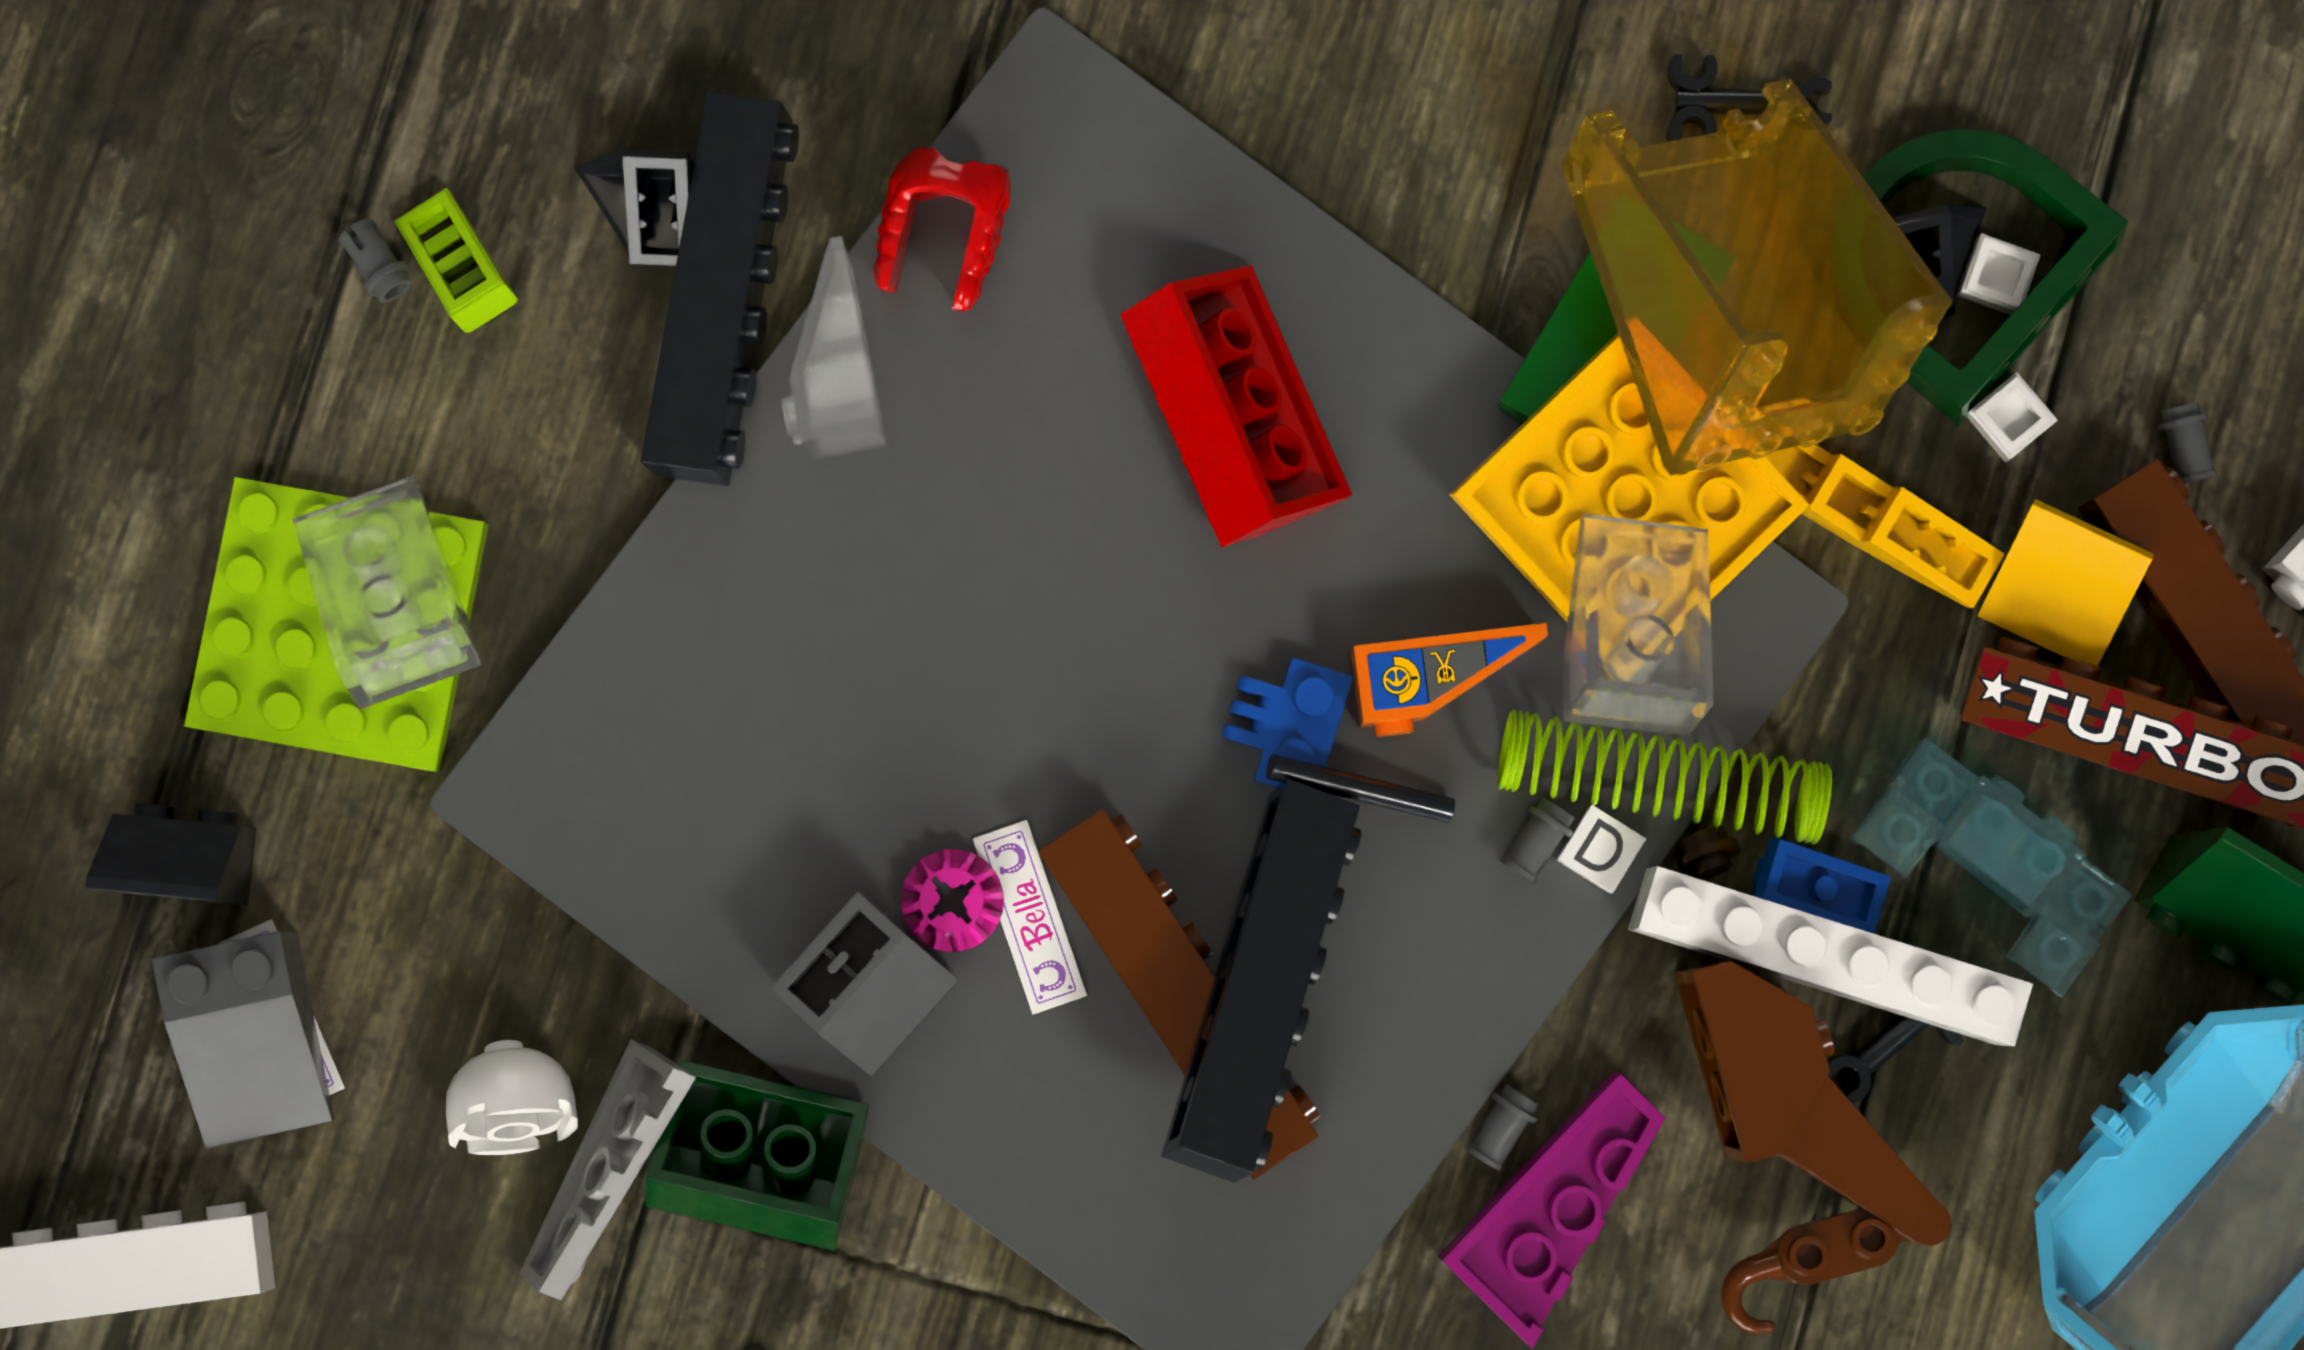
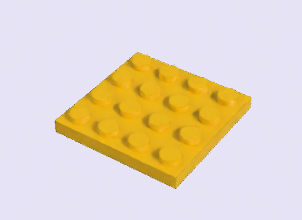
(1598, 457)

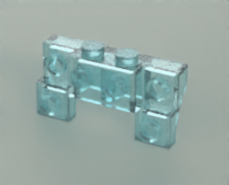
(2004, 848)

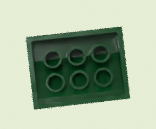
(2234, 902)

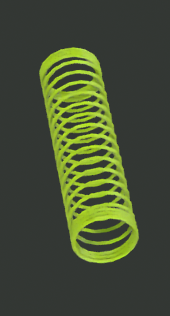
(1812, 799)

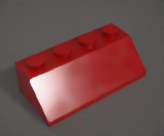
(1235, 403)

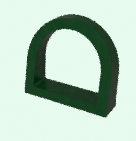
(2067, 202)

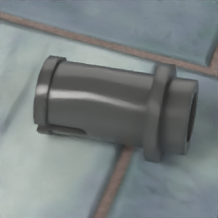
(383, 272)
(2188, 442)
(1538, 839)
(1502, 1126)

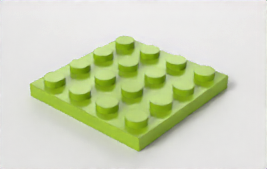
(266, 653)

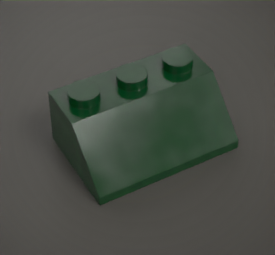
(758, 1157)

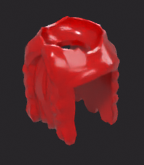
(929, 175)

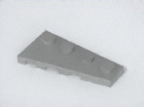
(615, 1147)

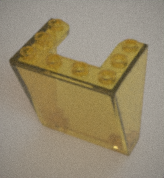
(1751, 281)

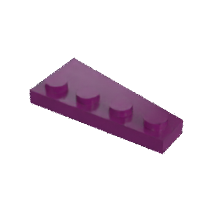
(1541, 1221)

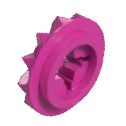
(948, 931)

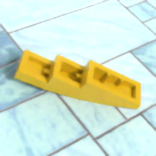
(1889, 523)

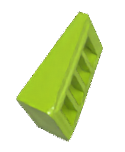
(479, 293)

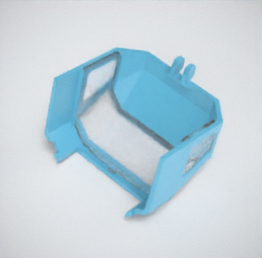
(2188, 1199)

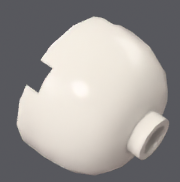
(509, 1099)

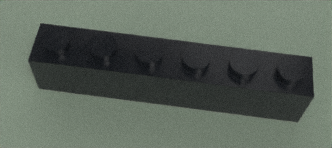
(720, 290)
(1262, 983)

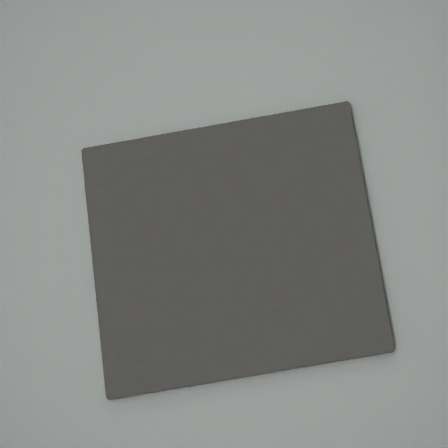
(1039, 627)

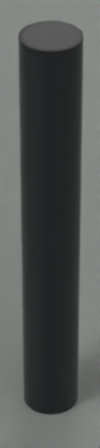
(1362, 788)

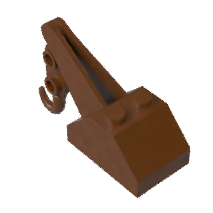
(1774, 1098)

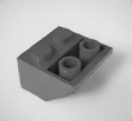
(863, 984)

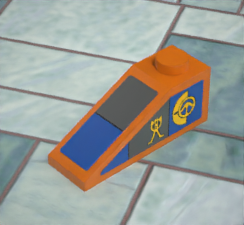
(1420, 676)

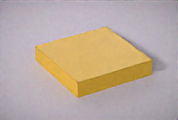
(2065, 584)

